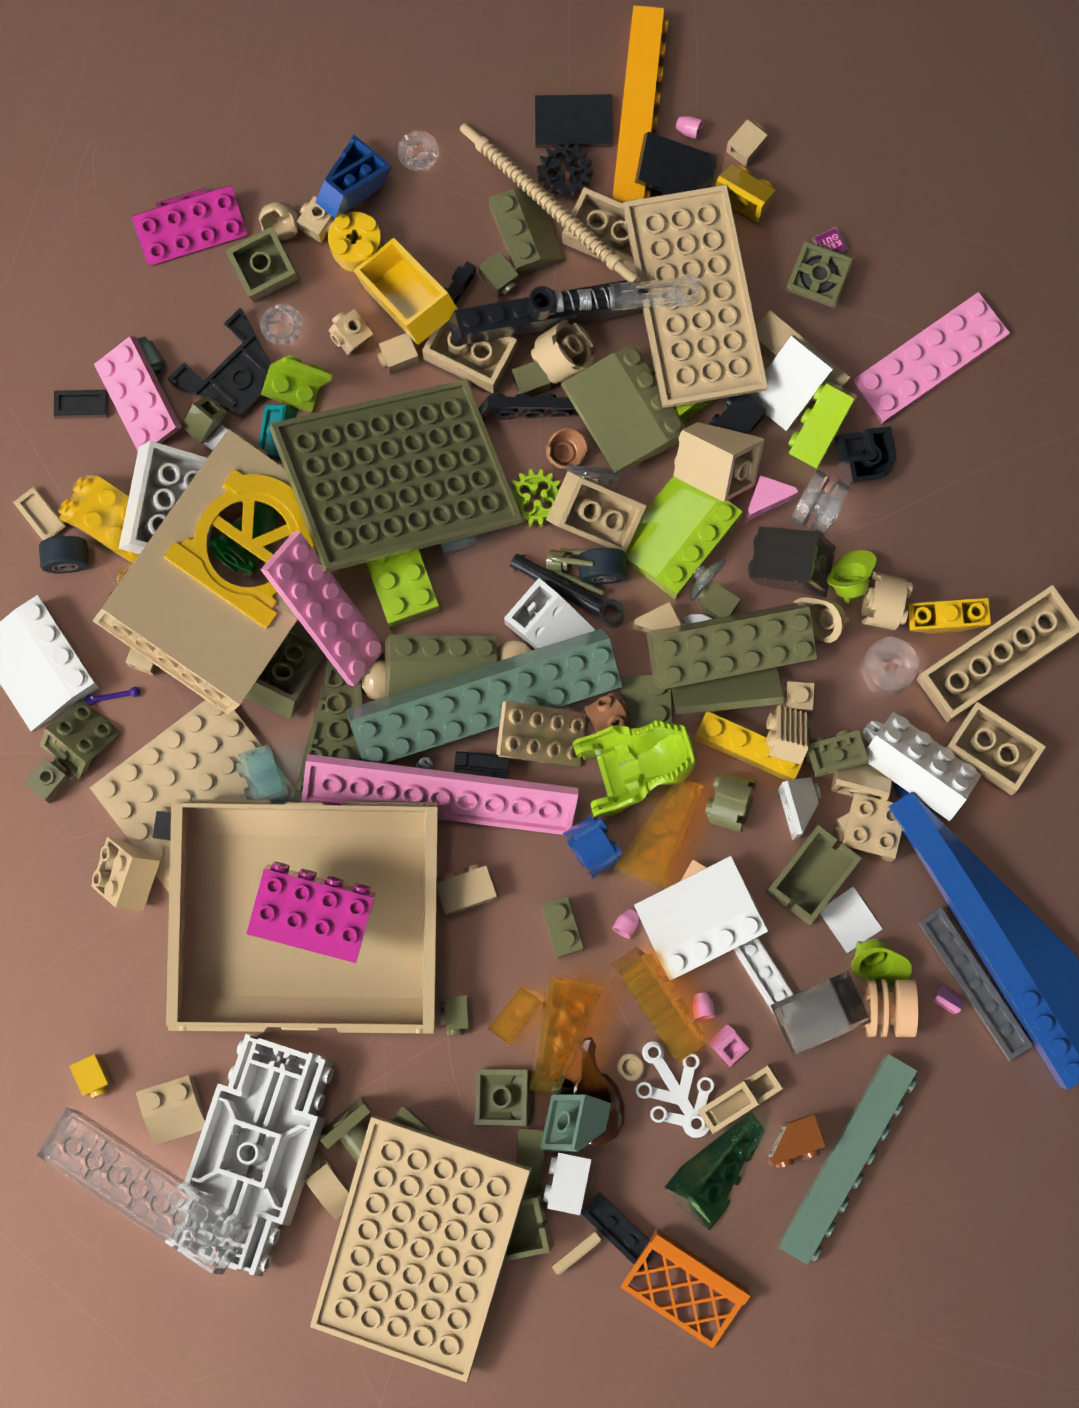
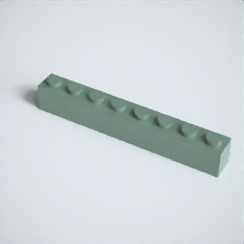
(847, 1158)

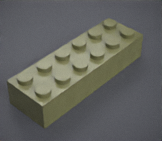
(731, 645)

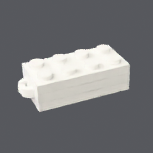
(920, 764)

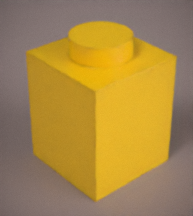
(91, 1076)

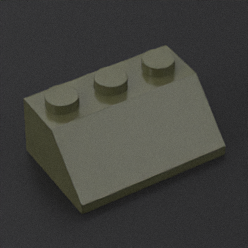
(525, 231)

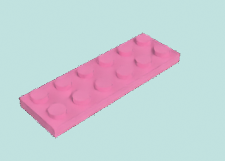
(930, 358)
(323, 608)

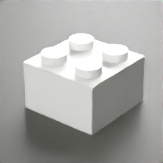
(568, 1183)

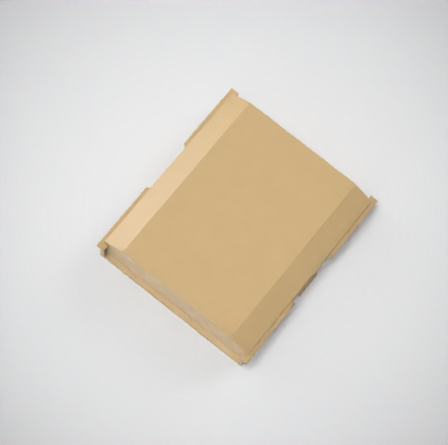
(250, 983)

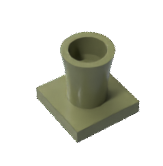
(348, 1129)

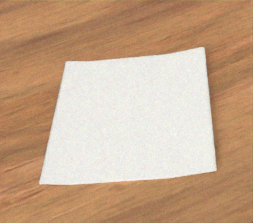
(850, 919)

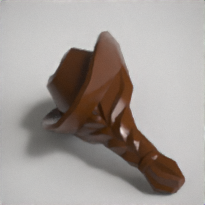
(602, 1087)

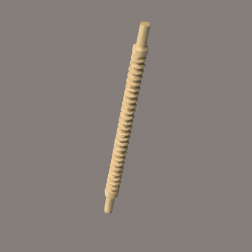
(514, 172)

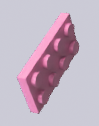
(137, 393)

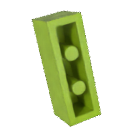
(821, 423)

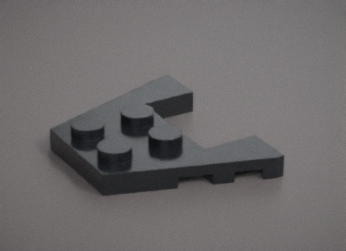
(238, 379)

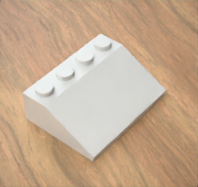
(156, 485)
(40, 665)
(700, 918)

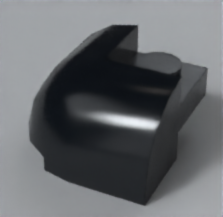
(865, 455)

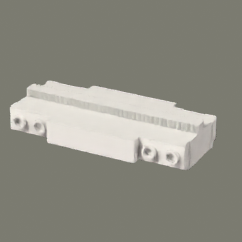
(261, 1141)

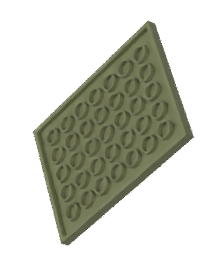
(395, 475)

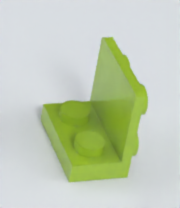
(295, 382)

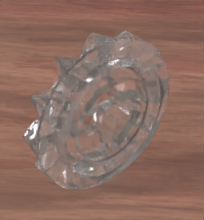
(423, 160)
(274, 315)

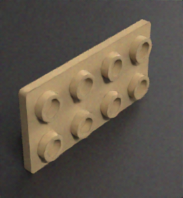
(539, 733)

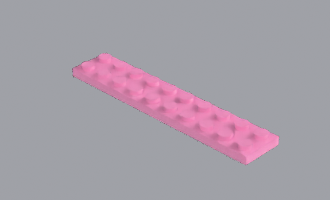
(457, 795)

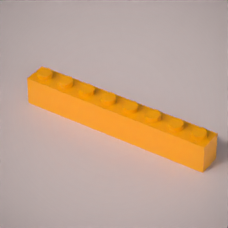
(639, 98)

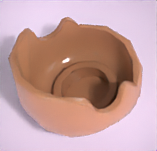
(566, 448)

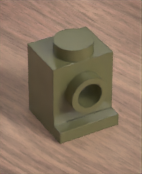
(454, 1014)

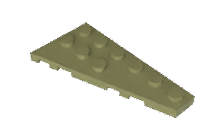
(330, 727)

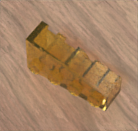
(658, 841)
(659, 1003)

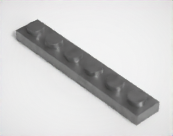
(975, 984)

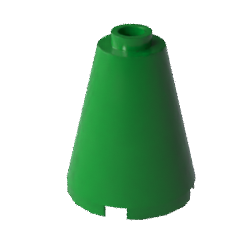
(235, 555)

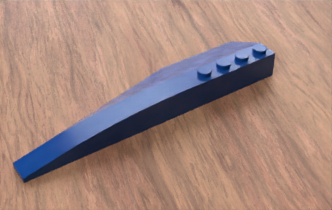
(1018, 949)

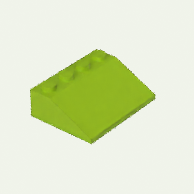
(679, 535)

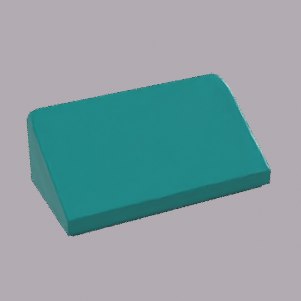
(273, 414)

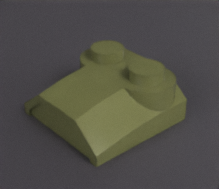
(504, 1097)

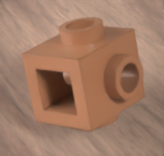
(607, 712)

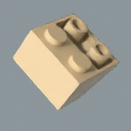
(125, 874)

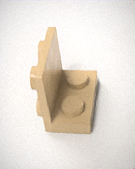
(872, 827)

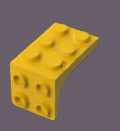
(98, 511)

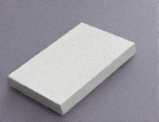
(792, 382)

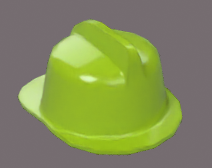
(852, 574)
(878, 962)

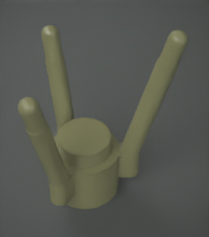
(562, 561)

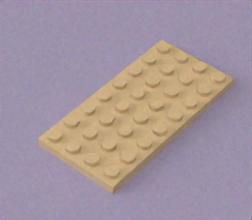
(714, 344)

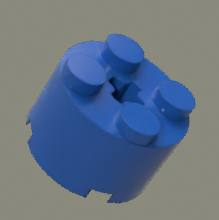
(592, 846)

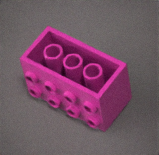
(311, 912)

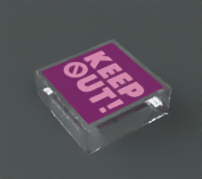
(831, 240)

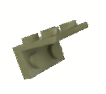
(78, 737)
(836, 753)

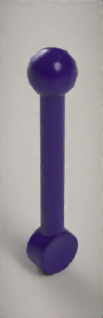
(91, 700)

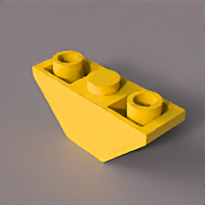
(948, 616)

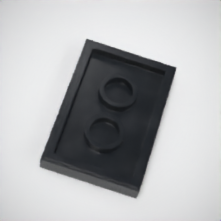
(574, 119)
(673, 166)

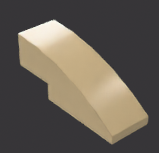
(740, 1099)

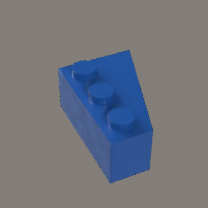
(352, 178)

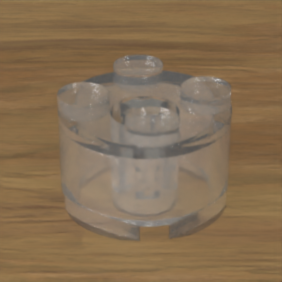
(903, 671)

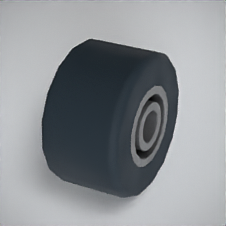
(63, 554)
(608, 567)

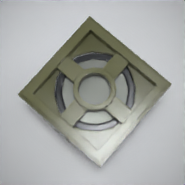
(819, 276)

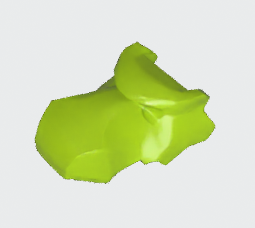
(637, 761)

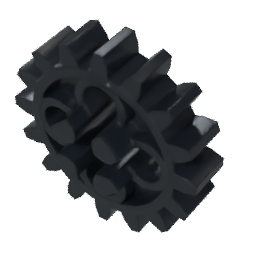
(552, 164)

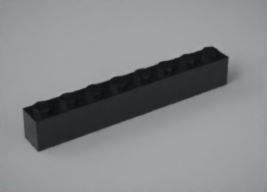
(513, 319)

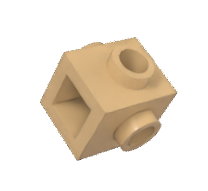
(314, 220)
(350, 331)

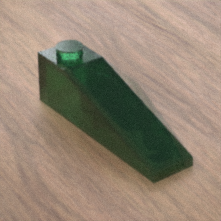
(708, 1177)

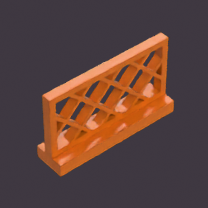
(700, 1269)

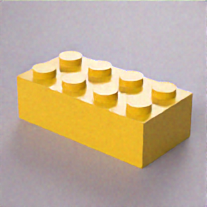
(406, 291)

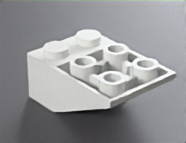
(545, 617)

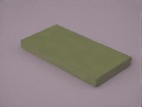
(729, 693)

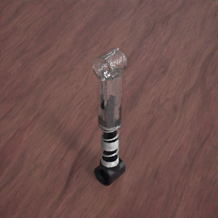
(617, 296)

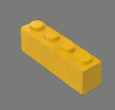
(743, 745)

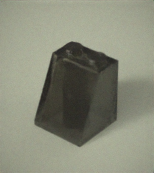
(792, 560)
(820, 1013)

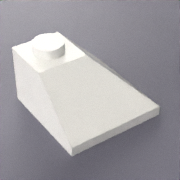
(799, 802)

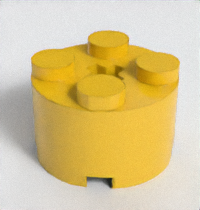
(353, 227)

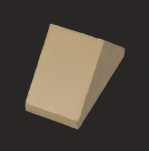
(657, 619)

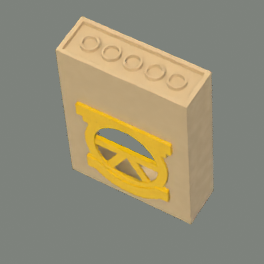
(176, 603)

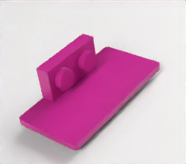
(189, 224)

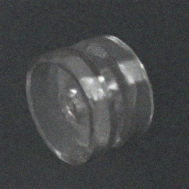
(822, 504)

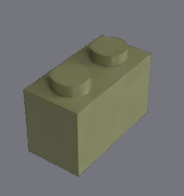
(562, 927)

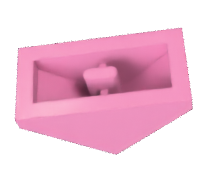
(769, 495)

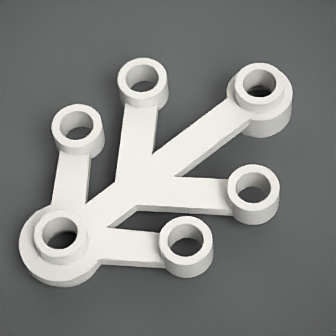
(678, 1093)

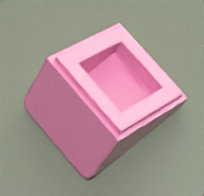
(948, 999)
(728, 1045)

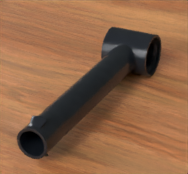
(569, 590)

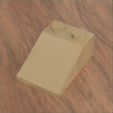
(595, 512)

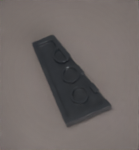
(531, 407)

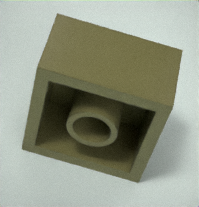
(262, 264)

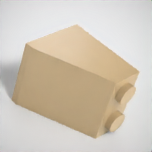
(718, 460)

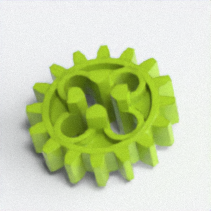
(532, 482)

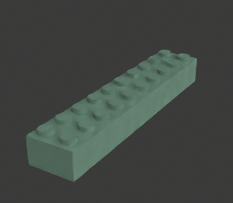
(474, 698)

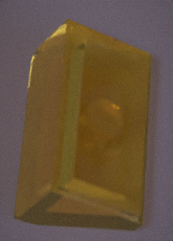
(515, 1015)

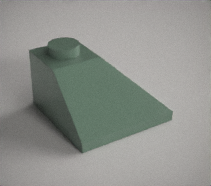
(574, 1122)

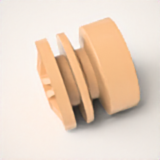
(891, 1008)

